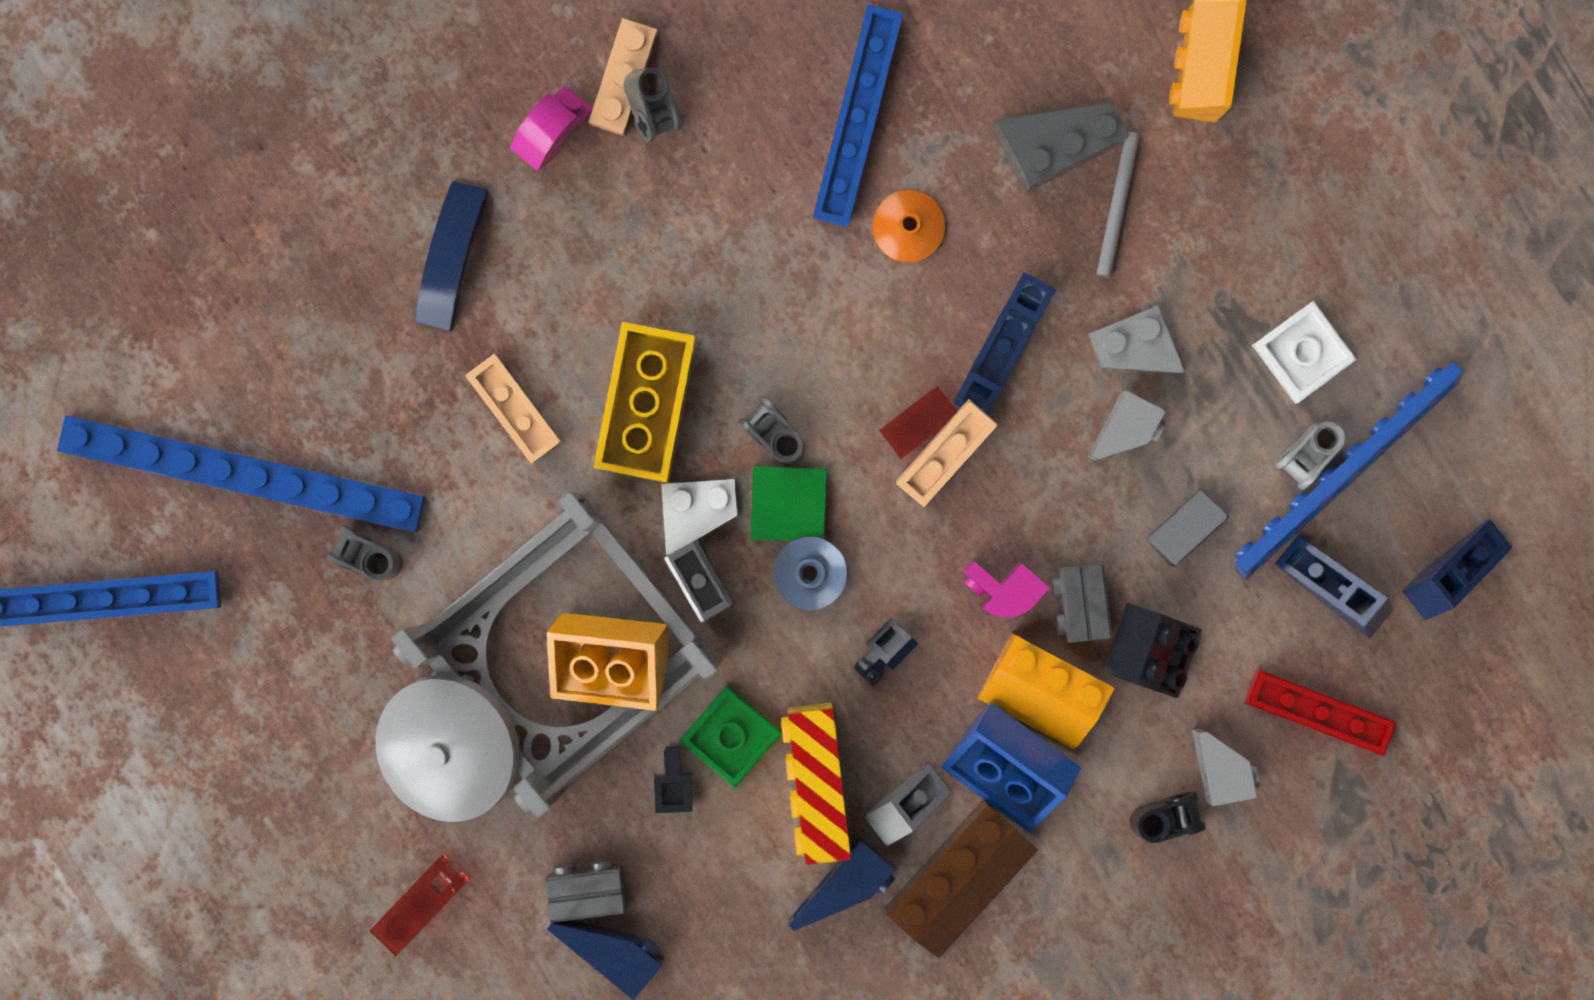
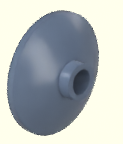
(810, 593)

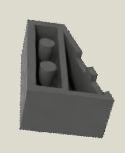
(1058, 141)

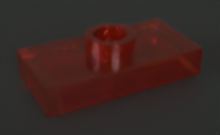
(918, 422)

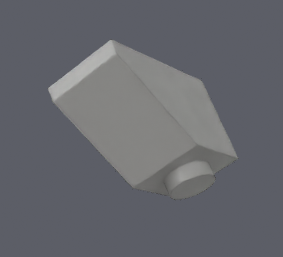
(1128, 426)
(1223, 772)
(907, 805)

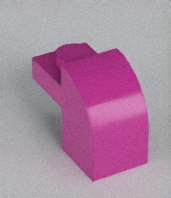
(548, 126)
(1012, 596)

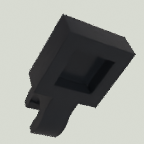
(888, 648)
(673, 788)

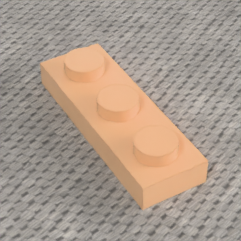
(629, 53)
(513, 409)
(946, 453)

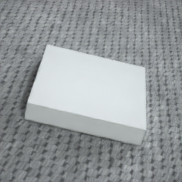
(1304, 352)

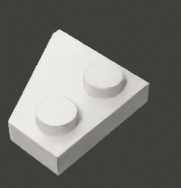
(695, 510)

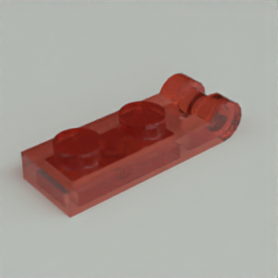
(417, 906)

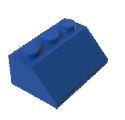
(1011, 767)

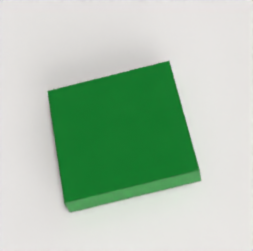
(787, 503)
(730, 736)

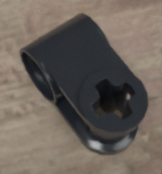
(1175, 817)

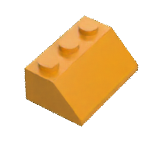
(1207, 59)
(607, 660)
(1045, 692)

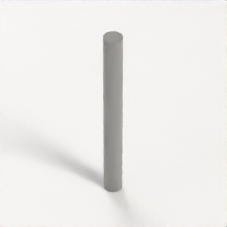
(1118, 205)

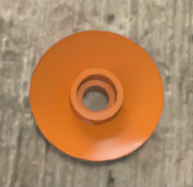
(901, 243)

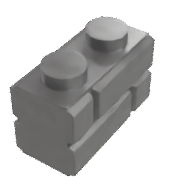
(699, 580)
(1082, 603)
(585, 892)

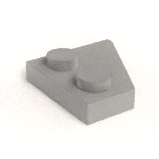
(1137, 344)

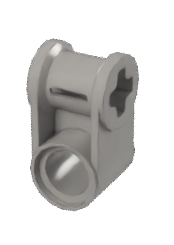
(1305, 457)

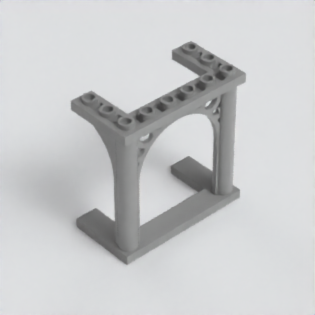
(435, 642)

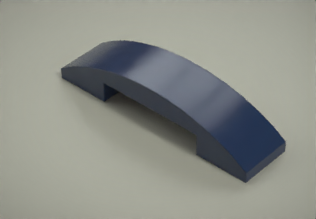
(449, 254)
(1005, 343)

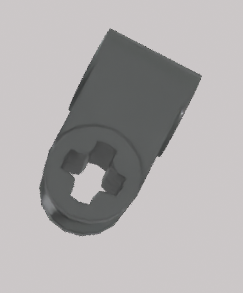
(652, 106)
(772, 430)
(358, 553)

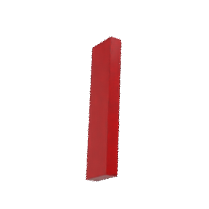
(1320, 712)

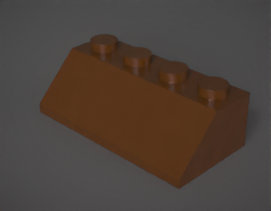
(960, 879)

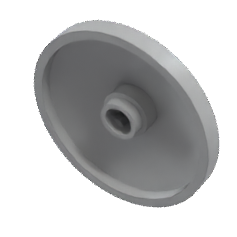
(447, 748)

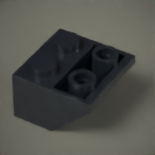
(1152, 650)

